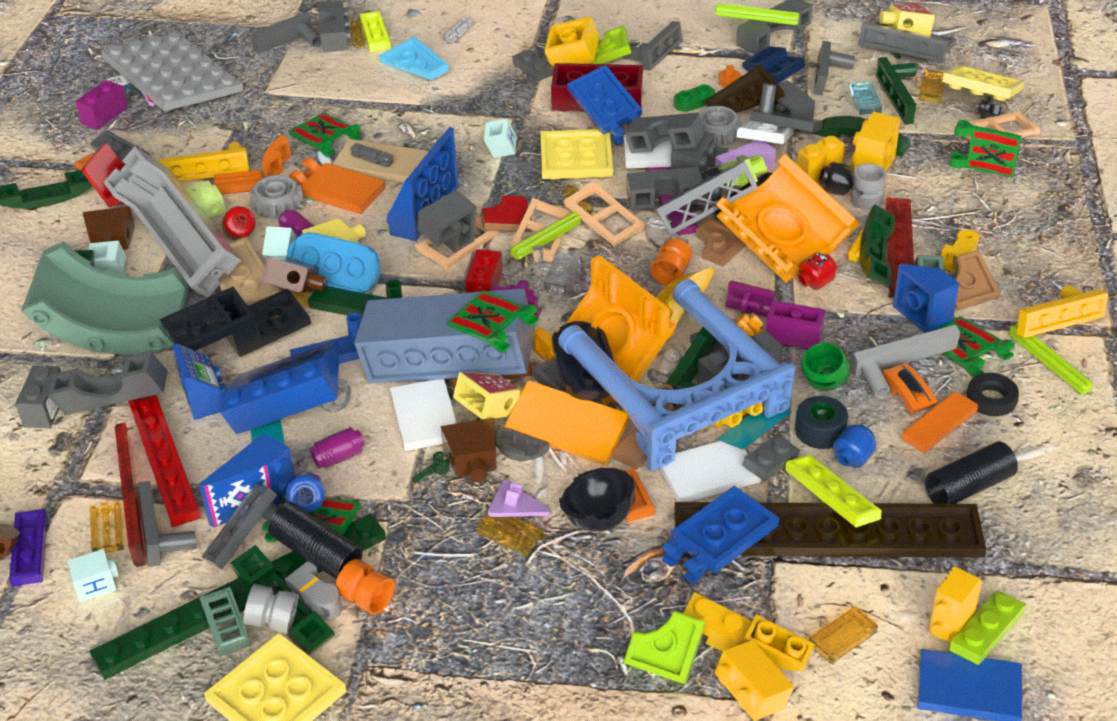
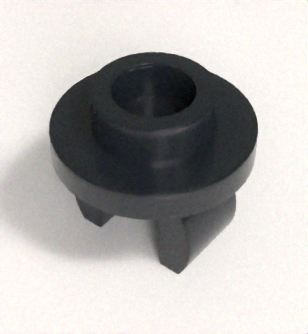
(987, 108)

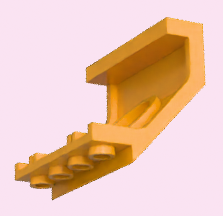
(788, 219)
(628, 315)

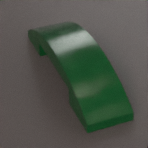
(850, 125)
(46, 195)
(873, 245)
(308, 628)

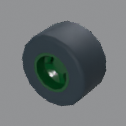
(820, 421)

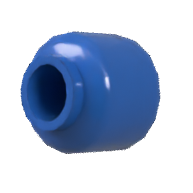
(855, 445)
(310, 483)

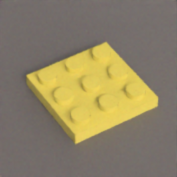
(982, 81)
(576, 154)
(276, 685)

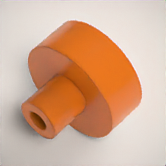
(728, 76)

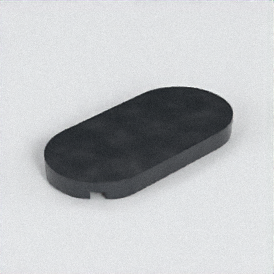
(573, 375)

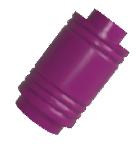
(295, 221)
(337, 448)

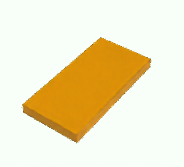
(568, 422)

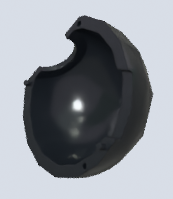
(599, 499)

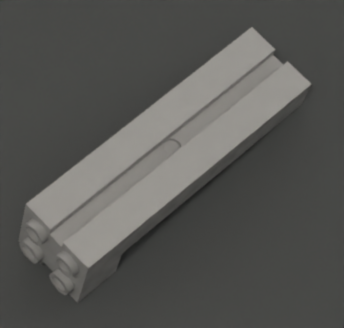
(173, 220)

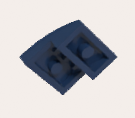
(775, 62)

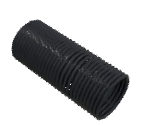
(971, 474)
(311, 539)

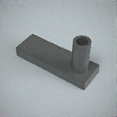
(285, 32)
(658, 47)
(824, 59)
(766, 115)
(255, 505)
(157, 543)

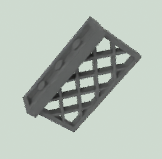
(905, 42)

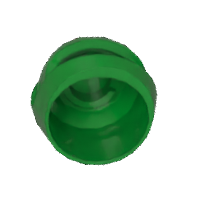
(825, 366)

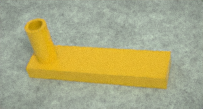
(208, 164)
(1070, 310)

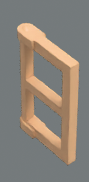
(993, 122)
(593, 221)
(424, 248)
(548, 255)

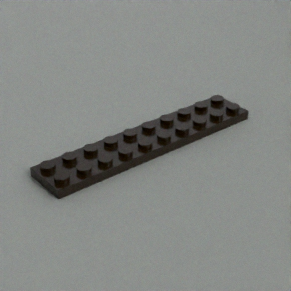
(900, 532)

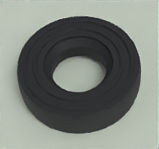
(994, 382)

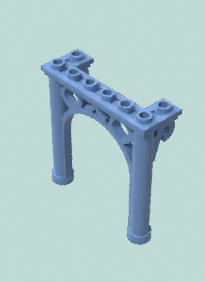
(660, 427)

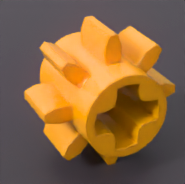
(749, 324)

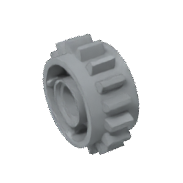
(721, 122)
(275, 195)

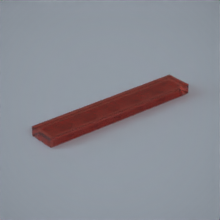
(901, 241)
(130, 495)

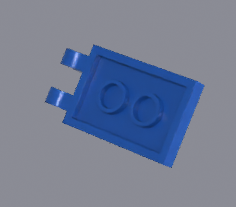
(605, 102)
(719, 533)

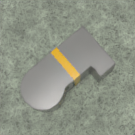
(315, 593)

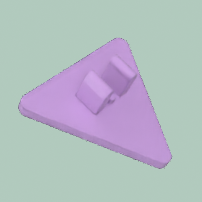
(513, 501)

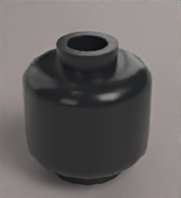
(836, 178)

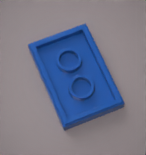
(968, 689)

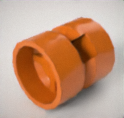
(671, 261)
(365, 586)

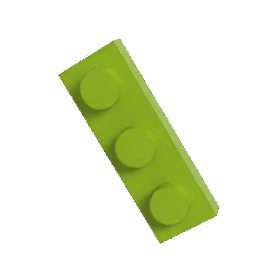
(987, 627)

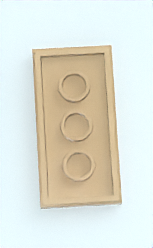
(403, 164)
(247, 274)

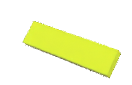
(833, 490)

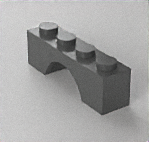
(755, 35)
(80, 391)

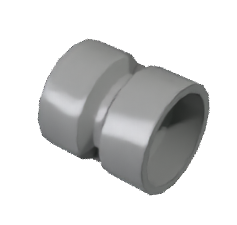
(868, 186)
(268, 608)

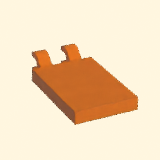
(338, 186)

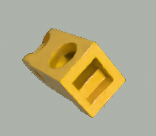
(965, 243)

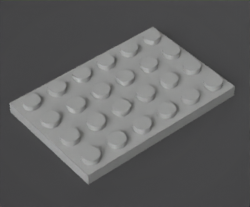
(171, 71)

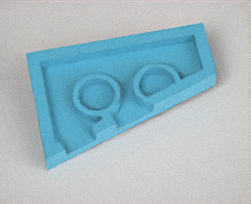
(415, 58)

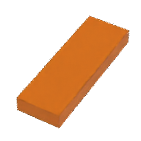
(940, 422)

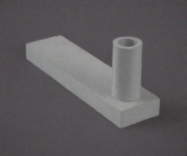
(873, 360)

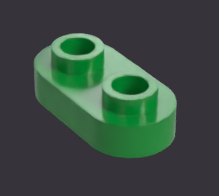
(692, 98)

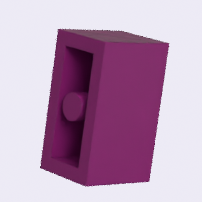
(101, 104)
(795, 324)

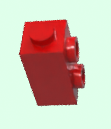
(484, 271)

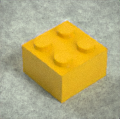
(572, 42)
(876, 141)

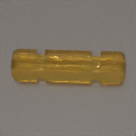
(357, 33)
(570, 190)

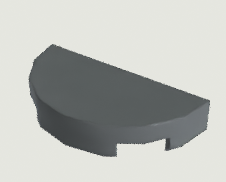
(519, 445)

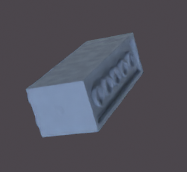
(413, 342)

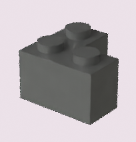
(449, 221)

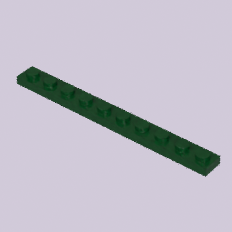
(190, 618)

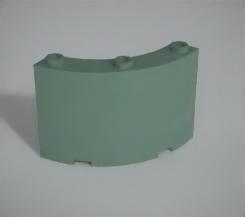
(101, 307)

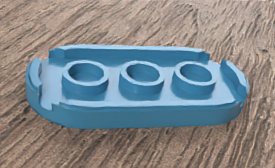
(344, 262)

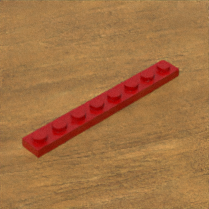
(164, 460)

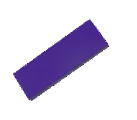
(29, 552)

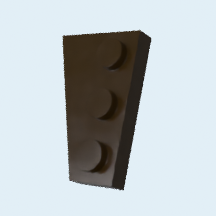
(744, 91)

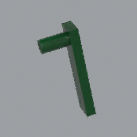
(889, 79)
(347, 301)
(688, 366)

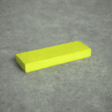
(375, 31)

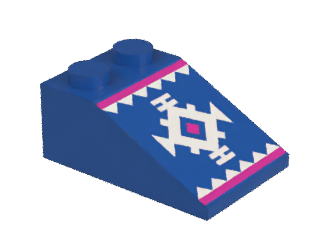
(261, 463)

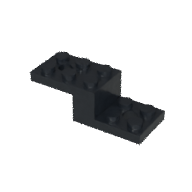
(230, 317)

